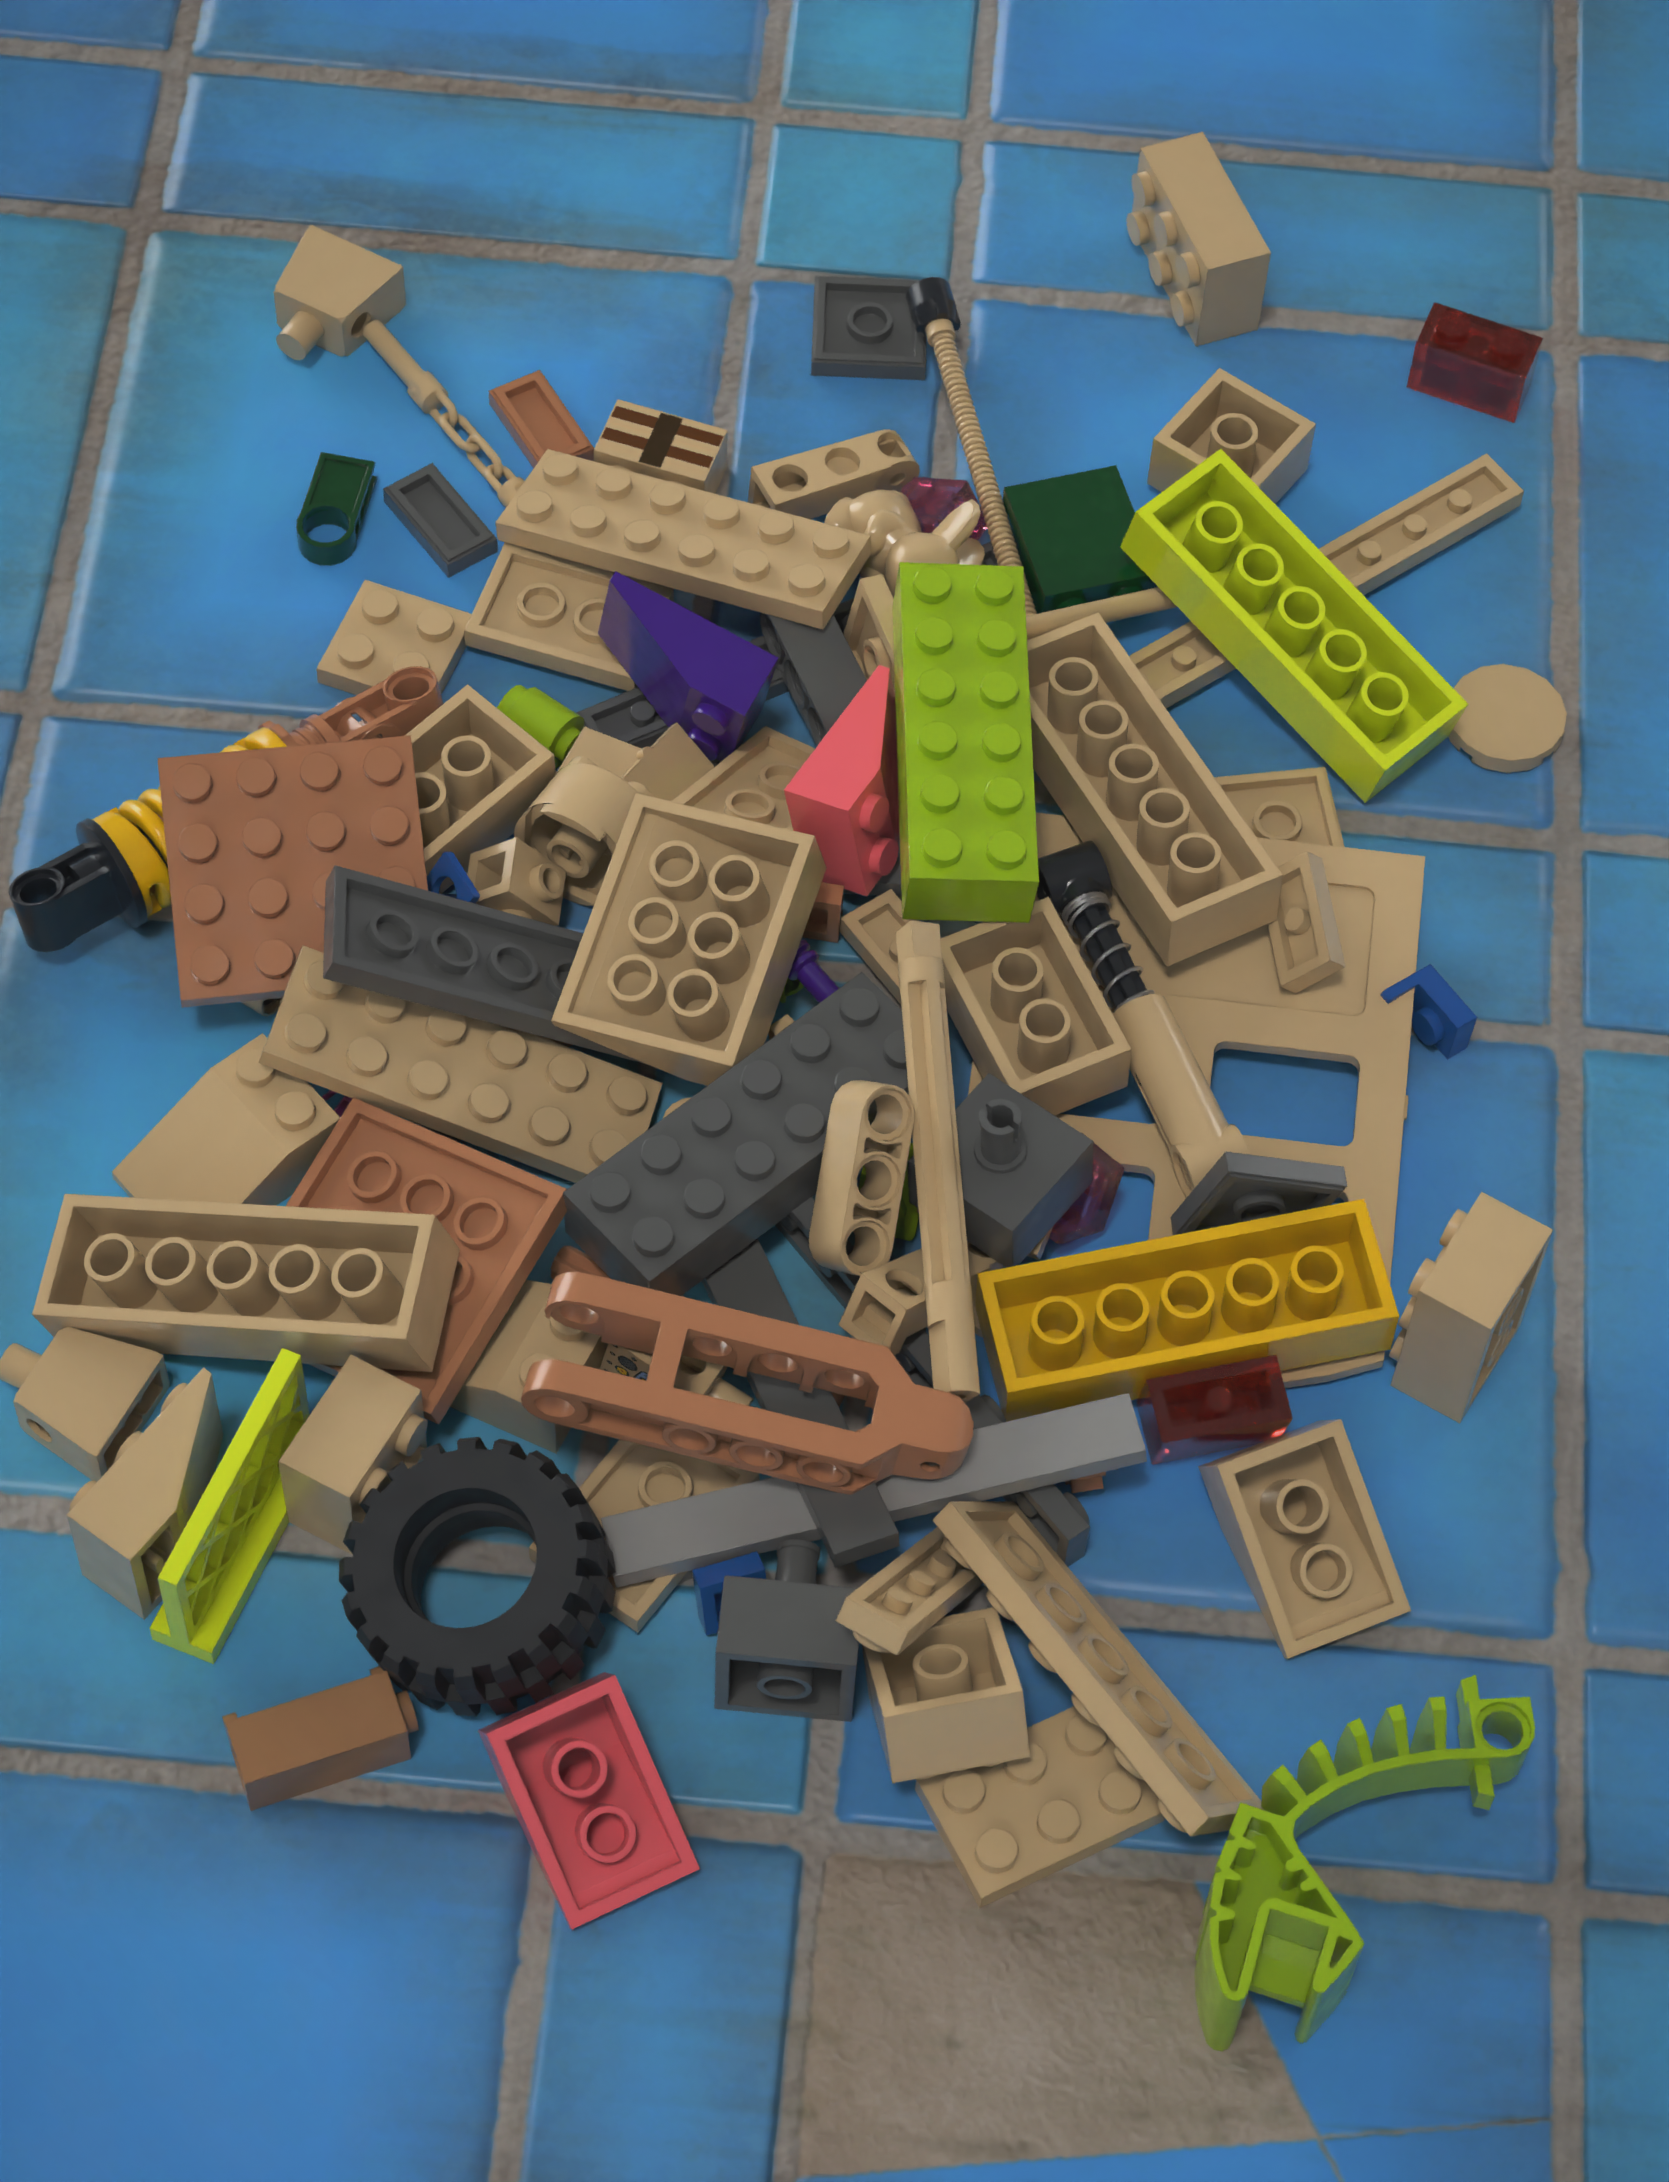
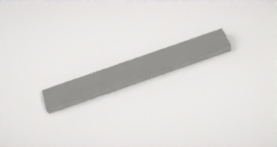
(771, 1510)

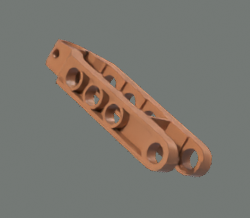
(905, 1431)

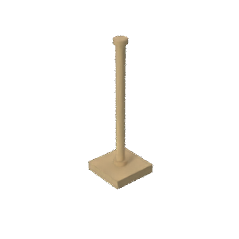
(871, 619)

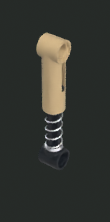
(1160, 1055)

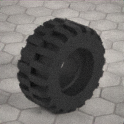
(429, 1510)

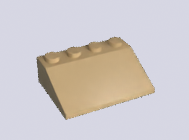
(691, 938)

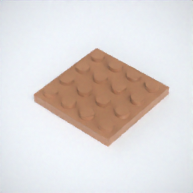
(257, 842)
(486, 1206)

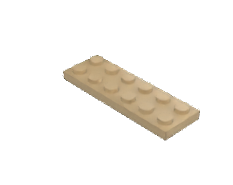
(684, 538)
(458, 1074)
(1098, 1664)

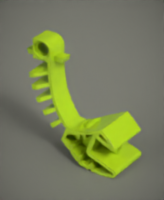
(1268, 1912)

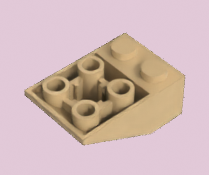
(145, 1499)

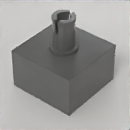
(1015, 1170)
(783, 1643)

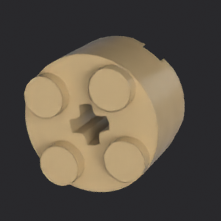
(579, 824)

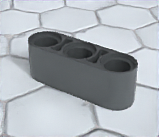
(815, 669)

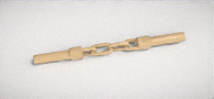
(431, 397)

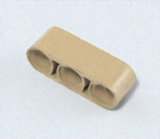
(847, 1147)

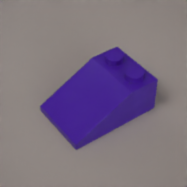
(687, 666)

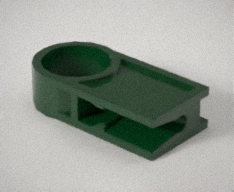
(339, 498)

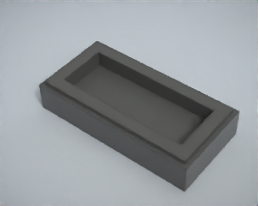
(440, 520)

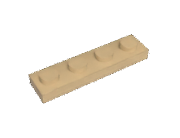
(907, 1596)

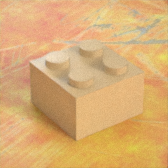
(1250, 427)
(348, 1446)
(948, 1699)

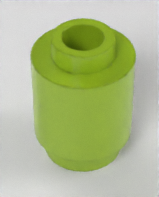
(543, 719)

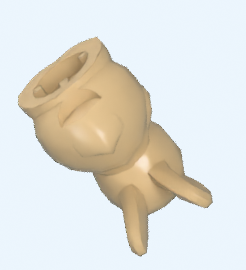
(898, 534)

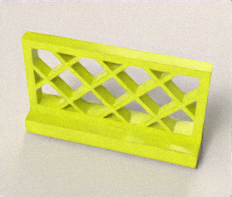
(233, 1522)

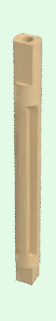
(937, 1161)

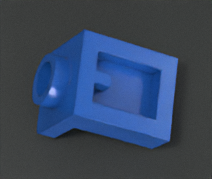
(1438, 1011)

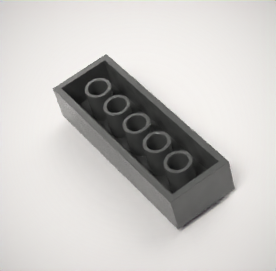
(736, 1150)

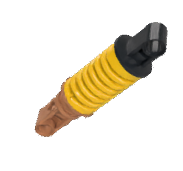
(123, 851)

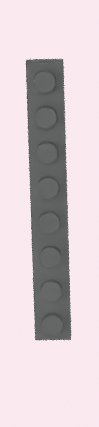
(1055, 1515)

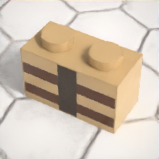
(663, 446)

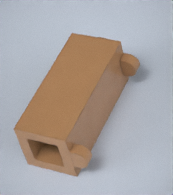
(321, 1739)

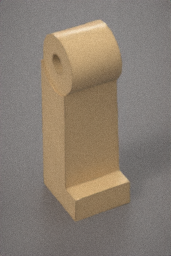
(818, 478)
(891, 1299)

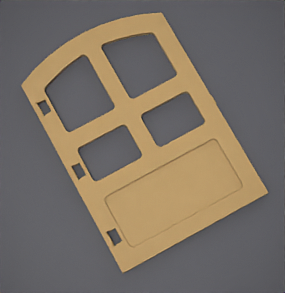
(1236, 1002)

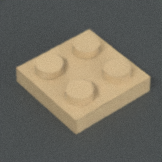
(392, 632)

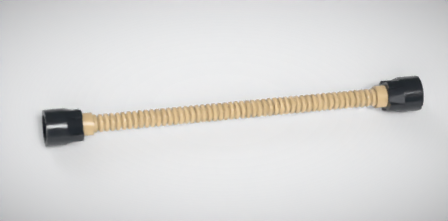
(937, 318)

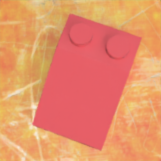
(851, 790)
(589, 1799)

